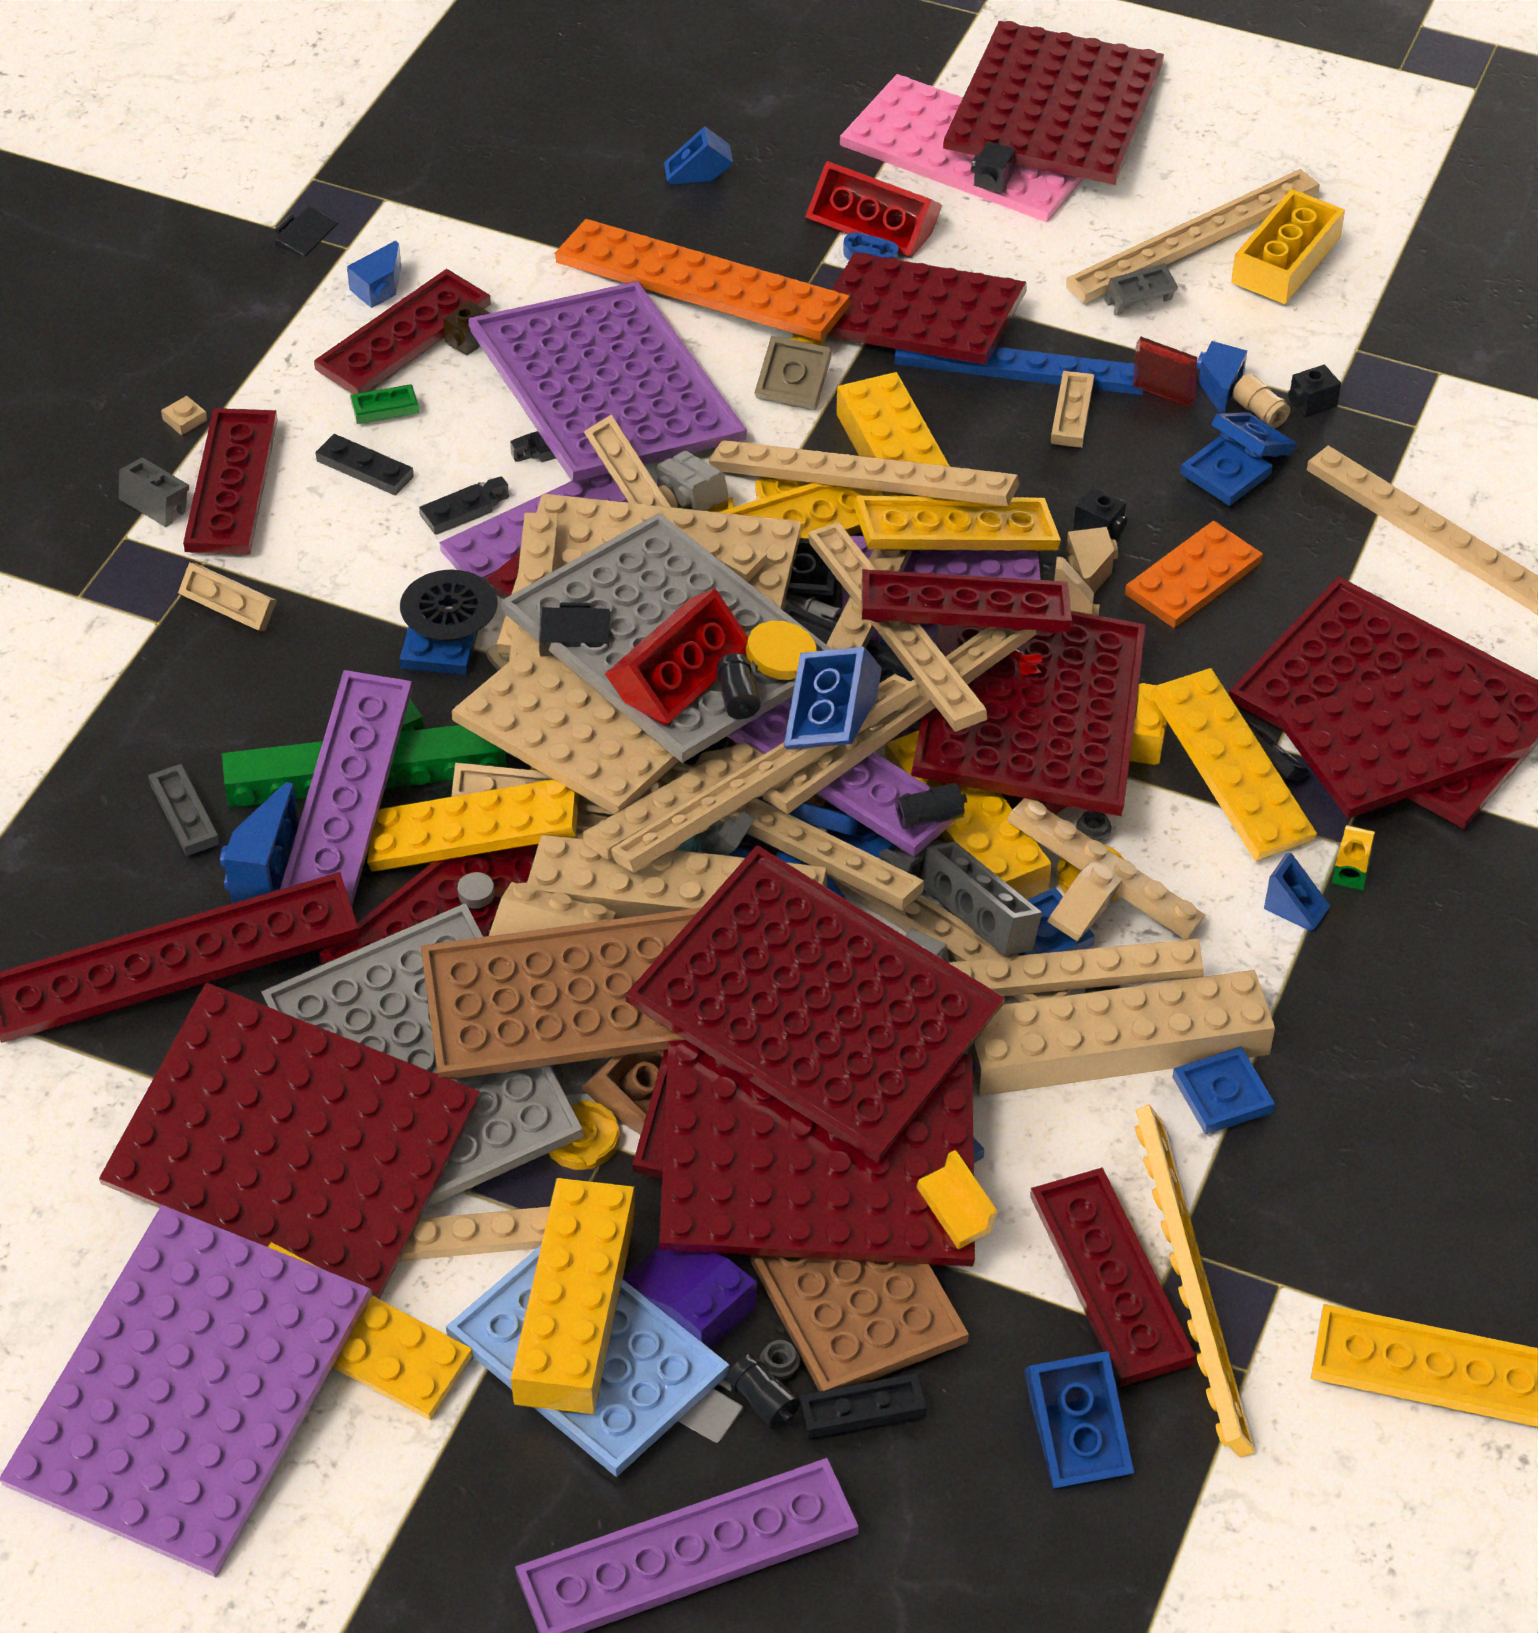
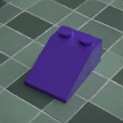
(696, 1290)

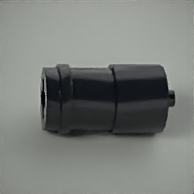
(738, 687)
(930, 806)
(764, 1392)

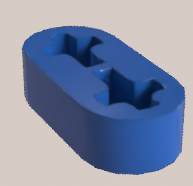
(870, 245)
(826, 818)

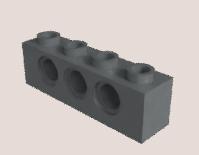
(980, 898)

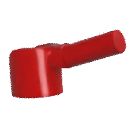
(1027, 663)

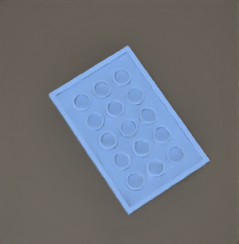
(648, 1376)

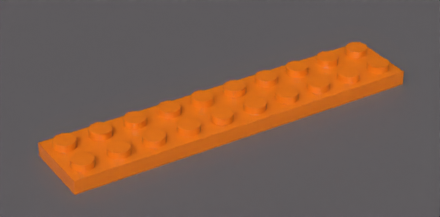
(704, 279)

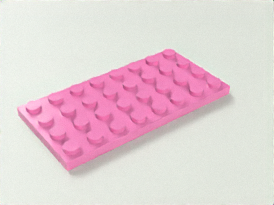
(908, 130)

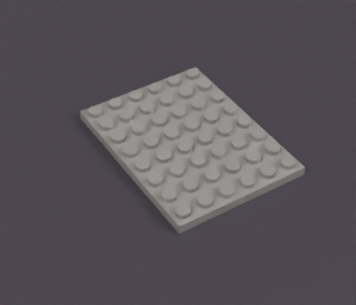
(643, 582)
(383, 1003)

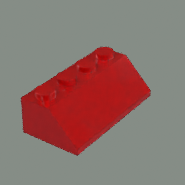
(872, 207)
(678, 658)

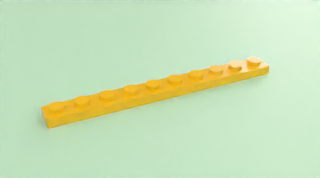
(1195, 1289)

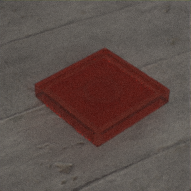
(1165, 371)

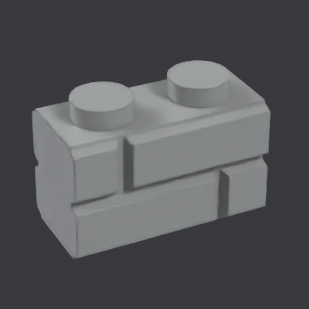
(693, 481)

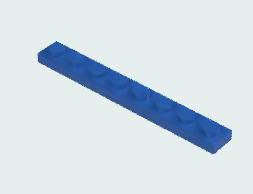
(1031, 367)

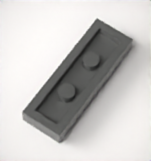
(183, 809)
(727, 835)

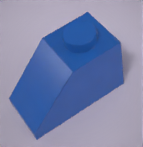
(699, 159)
(376, 275)
(1220, 371)

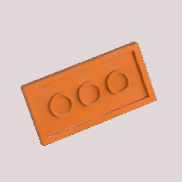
(1193, 574)

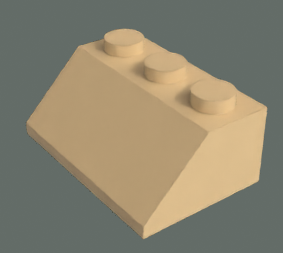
(531, 909)

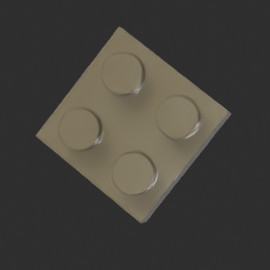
(793, 372)

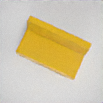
(958, 1201)

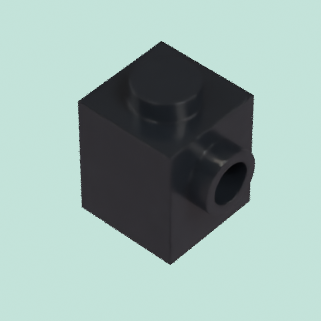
(993, 167)
(1314, 390)
(1100, 510)

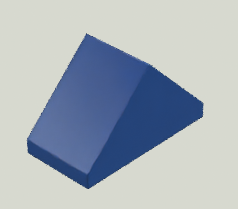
(1294, 895)

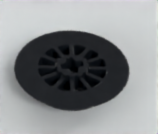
(427, 597)

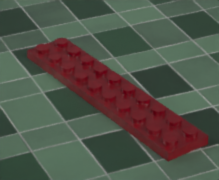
(174, 956)

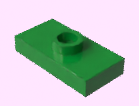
(384, 404)

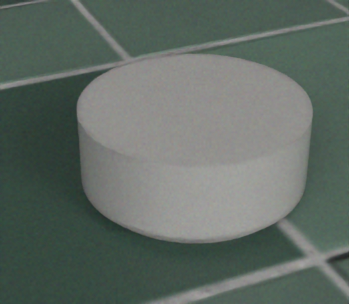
(476, 890)

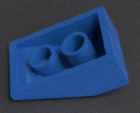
(831, 697)
(261, 847)
(1079, 1419)

